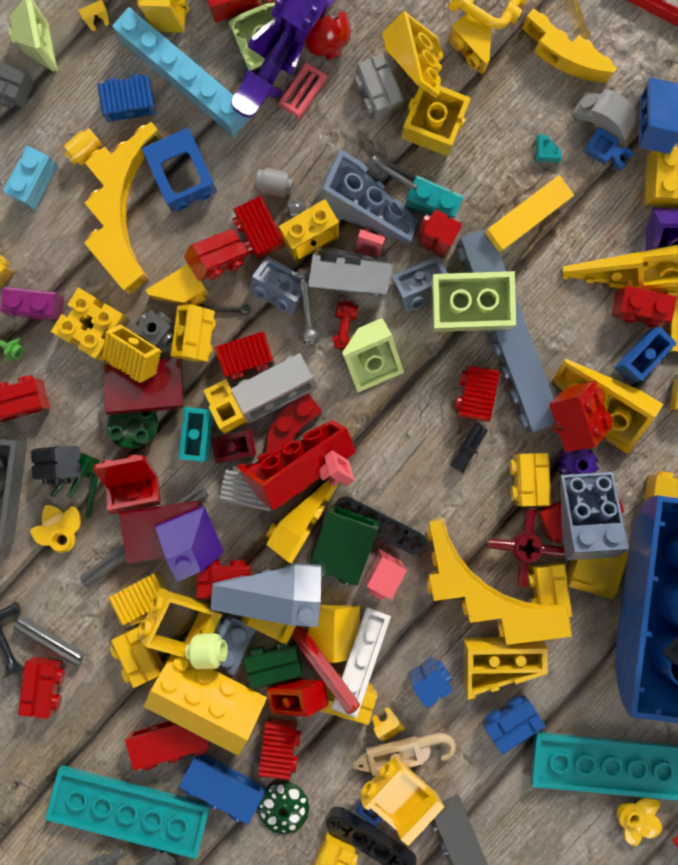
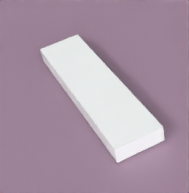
(363, 656)

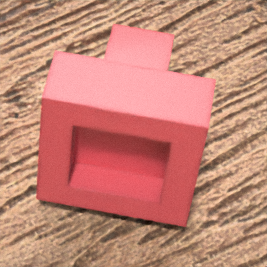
(369, 243)
(336, 469)

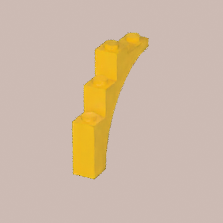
(109, 205)
(520, 619)

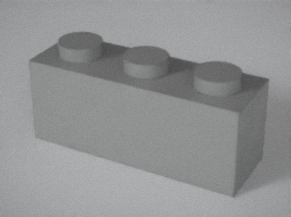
(274, 388)

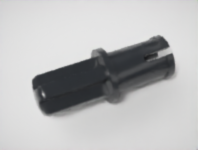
(469, 447)

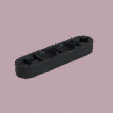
(385, 520)
(374, 838)

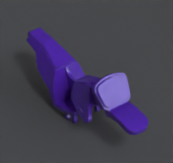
(280, 45)

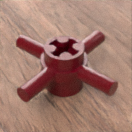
(537, 548)

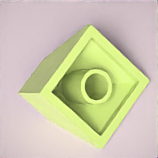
(32, 34)
(372, 356)

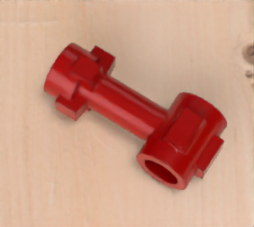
(345, 311)

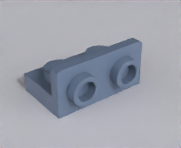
(415, 283)
(277, 285)
(237, 638)

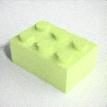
(473, 301)

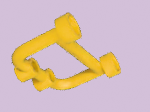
(510, 13)

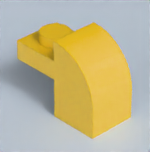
(224, 406)

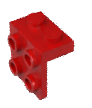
(129, 483)

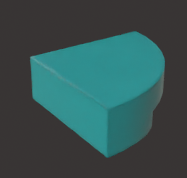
(547, 150)

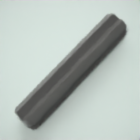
(49, 640)

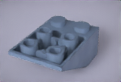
(591, 517)

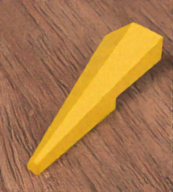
(647, 270)

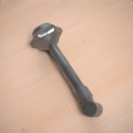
(310, 334)

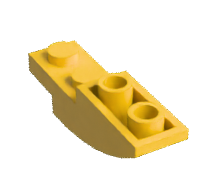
(574, 58)

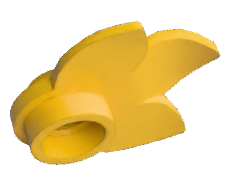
(55, 524)
(639, 820)

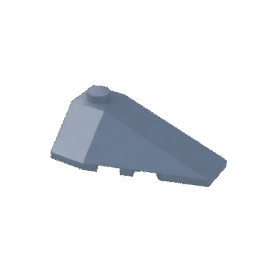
(362, 201)
(278, 596)

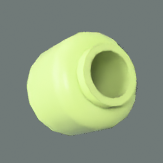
(206, 651)

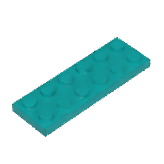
(605, 766)
(128, 811)

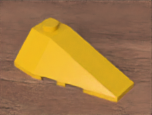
(415, 51)
(629, 407)
(295, 527)

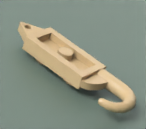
(409, 751)

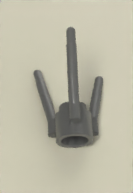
(382, 168)

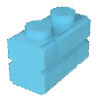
(30, 177)

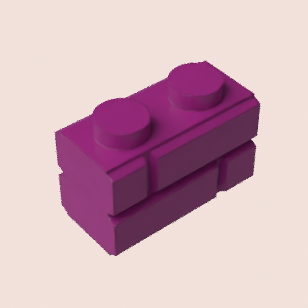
(31, 304)

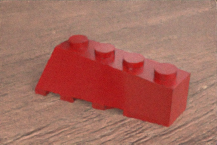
(297, 465)

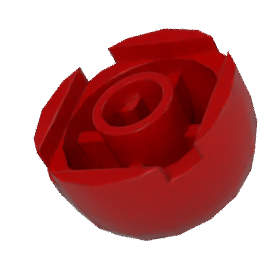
(329, 36)

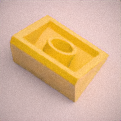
(336, 630)

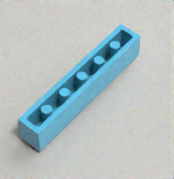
(178, 70)

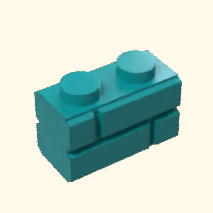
(433, 197)
(196, 434)

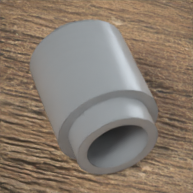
(274, 182)

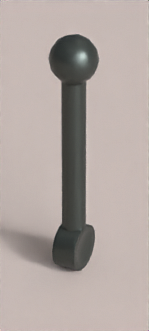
(244, 309)

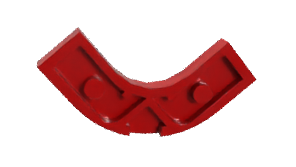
(290, 422)

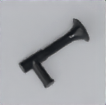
(11, 664)

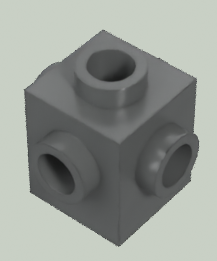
(164, 332)

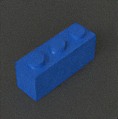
(658, 116)
(222, 788)

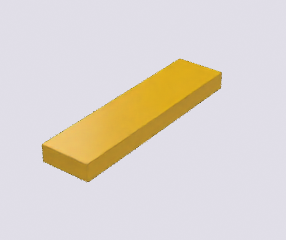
(528, 213)

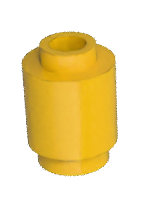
(81, 147)

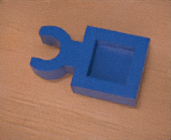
(604, 148)

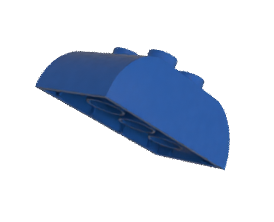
(650, 614)

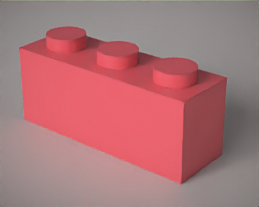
(384, 575)

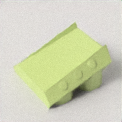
(246, 26)

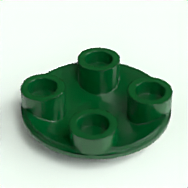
(132, 429)

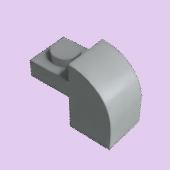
(609, 111)

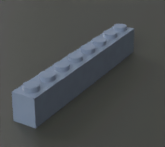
(514, 346)

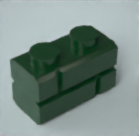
(273, 664)

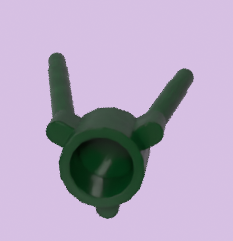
(86, 463)

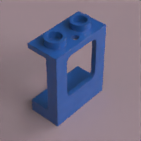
(169, 148)

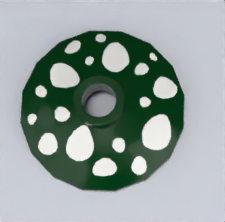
(285, 796)

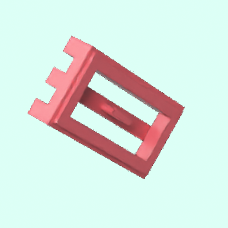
(291, 108)

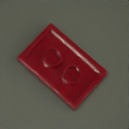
(157, 393)
(139, 529)

